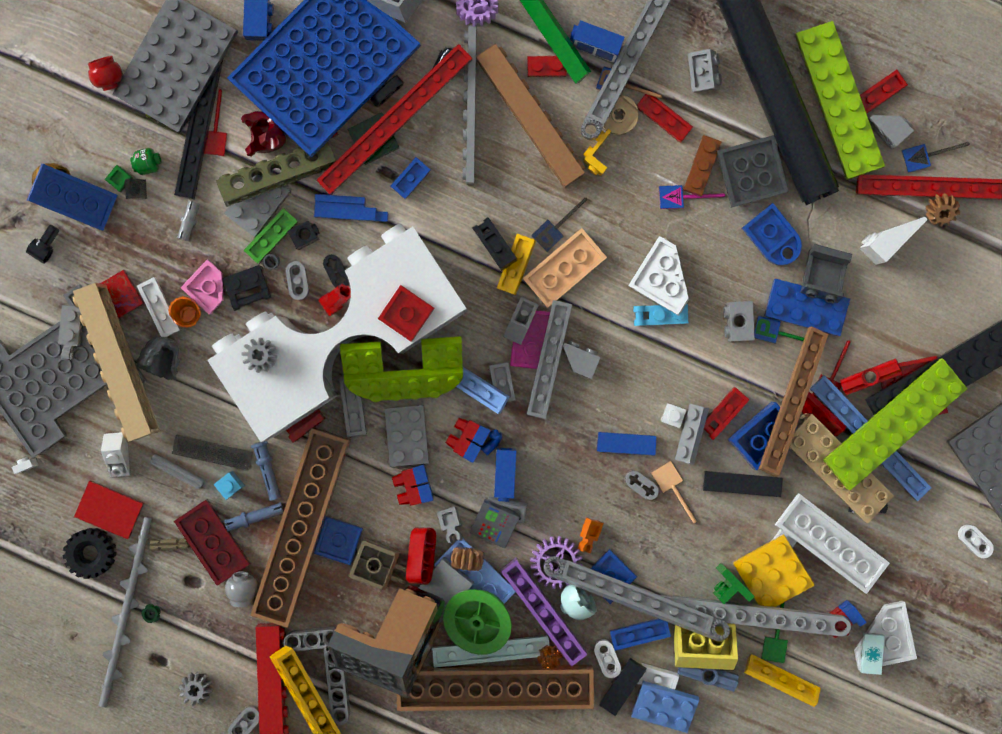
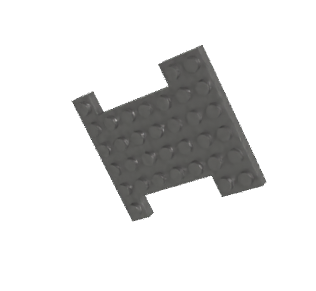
(43, 386)

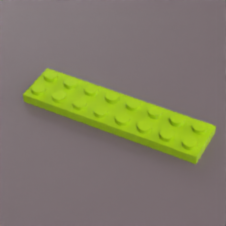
(839, 100)
(895, 424)

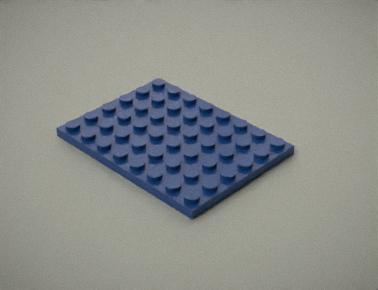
(323, 67)

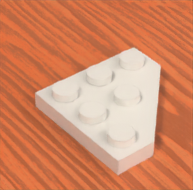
(662, 277)
(898, 641)

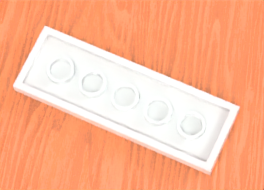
(832, 543)

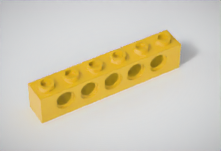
(303, 691)

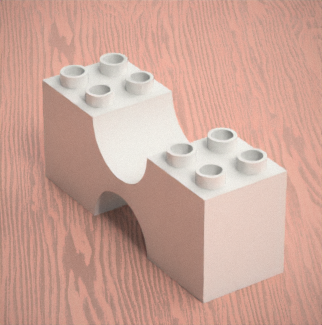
(304, 361)

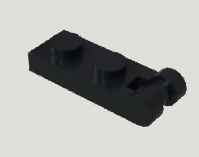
(495, 244)

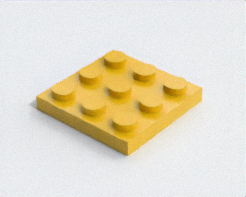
(774, 572)

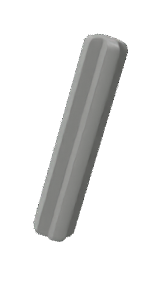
(177, 471)

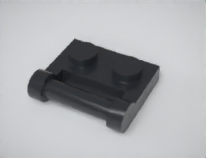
(246, 281)

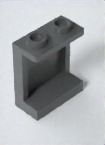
(825, 273)

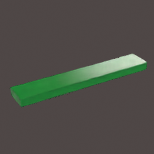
(557, 39)

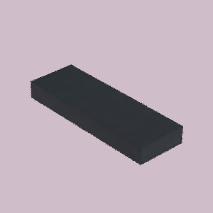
(622, 686)

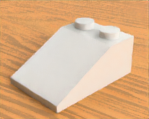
(883, 245)

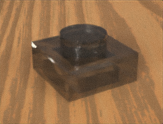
(135, 189)

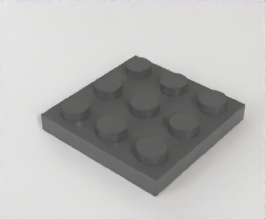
(752, 171)

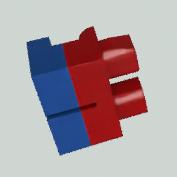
(462, 445)
(409, 478)
(850, 612)

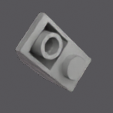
(581, 361)

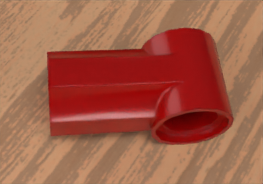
(333, 300)

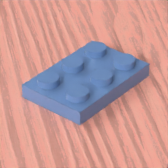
(665, 706)

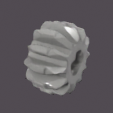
(261, 348)
(201, 695)

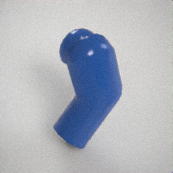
(495, 437)

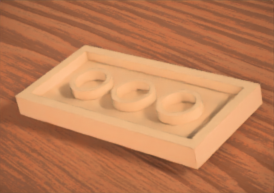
(564, 267)

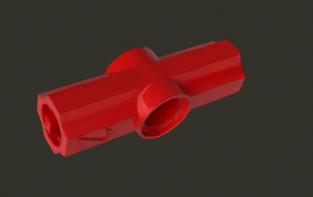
(883, 372)

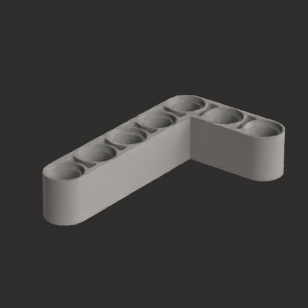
(333, 684)

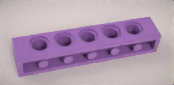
(544, 611)

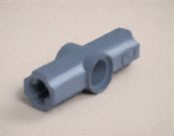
(719, 678)

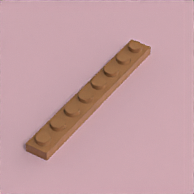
(793, 401)

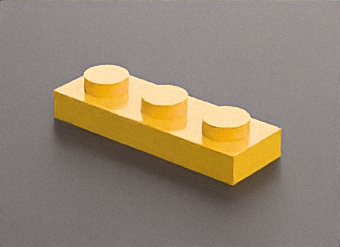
(513, 274)

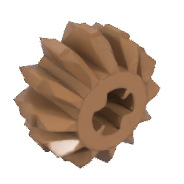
(942, 209)
(467, 558)

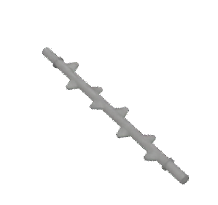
(121, 619)

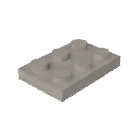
(258, 210)
(406, 435)

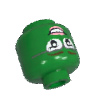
(145, 161)

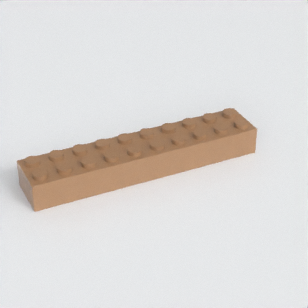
(300, 527)
(500, 688)

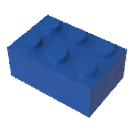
(755, 434)

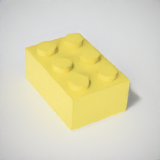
(702, 652)

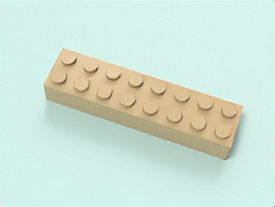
(115, 361)

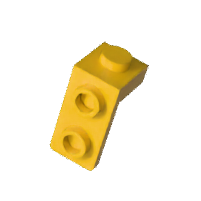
(595, 165)

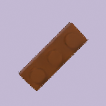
(702, 165)

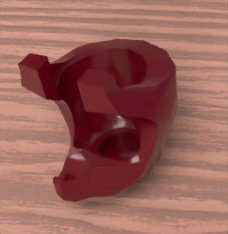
(265, 134)

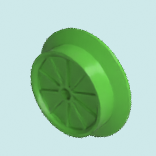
(477, 621)

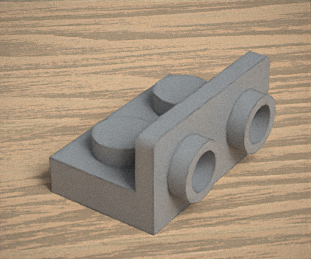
(704, 70)

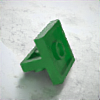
(728, 588)

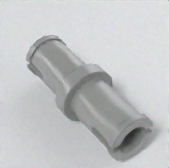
(188, 220)

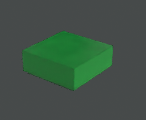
(117, 178)

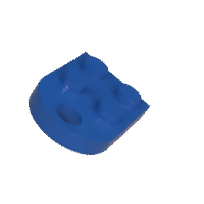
(773, 234)

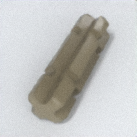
(168, 544)

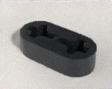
(387, 91)
(340, 269)

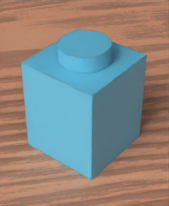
(229, 485)

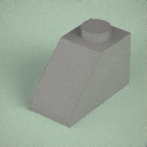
(891, 128)
(520, 320)

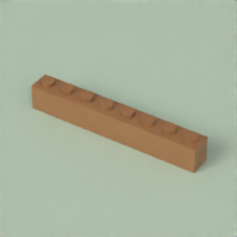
(530, 116)

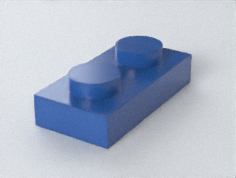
(410, 178)

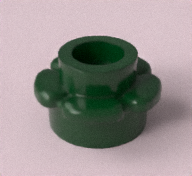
(146, 613)

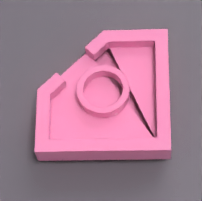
(206, 287)

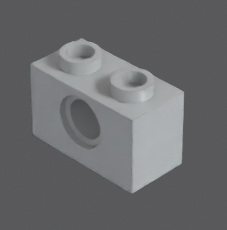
(745, 311)

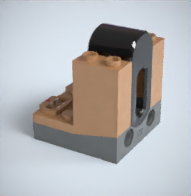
(400, 646)

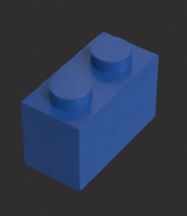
(257, 19)

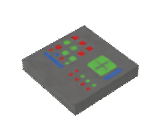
(494, 523)

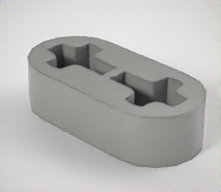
(644, 481)

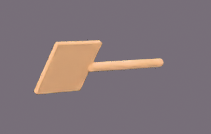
(667, 478)

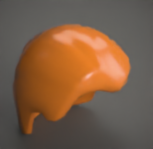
(184, 311)

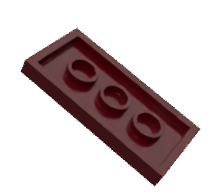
(212, 542)

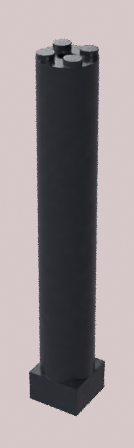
(780, 99)

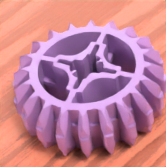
(560, 553)

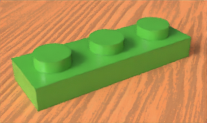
(270, 236)

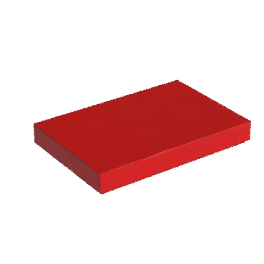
(109, 509)

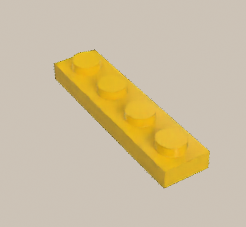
(782, 680)

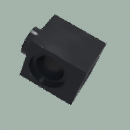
(295, 234)

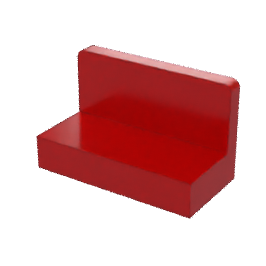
(304, 426)

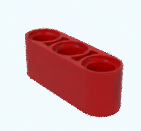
(421, 555)

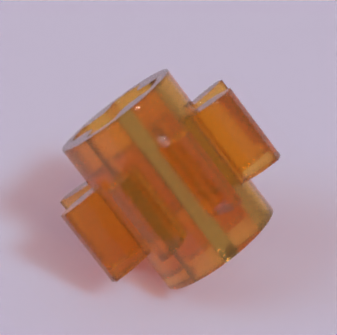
(549, 657)

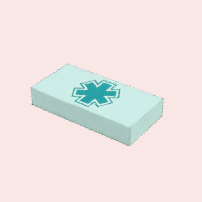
(872, 653)

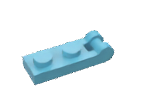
(659, 316)

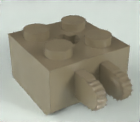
(379, 576)

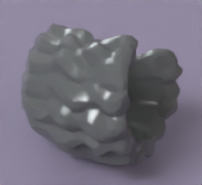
(160, 358)

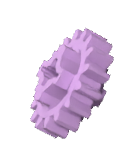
(477, 11)

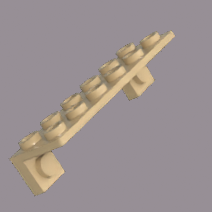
(814, 443)

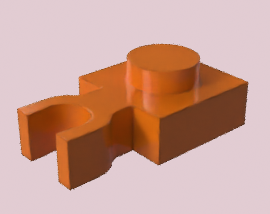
(590, 532)

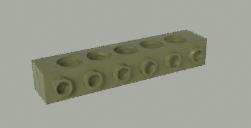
(269, 181)

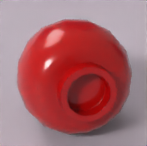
(104, 73)

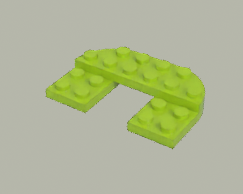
(367, 379)

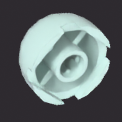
(577, 603)

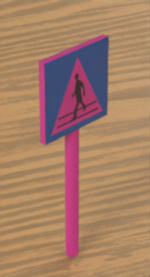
(672, 197)

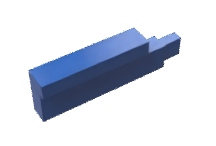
(346, 208)

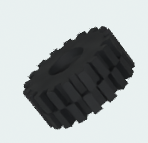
(76, 559)

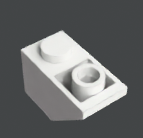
(115, 454)

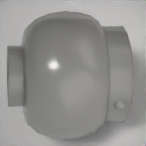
(241, 589)

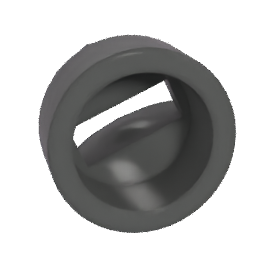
(269, 264)

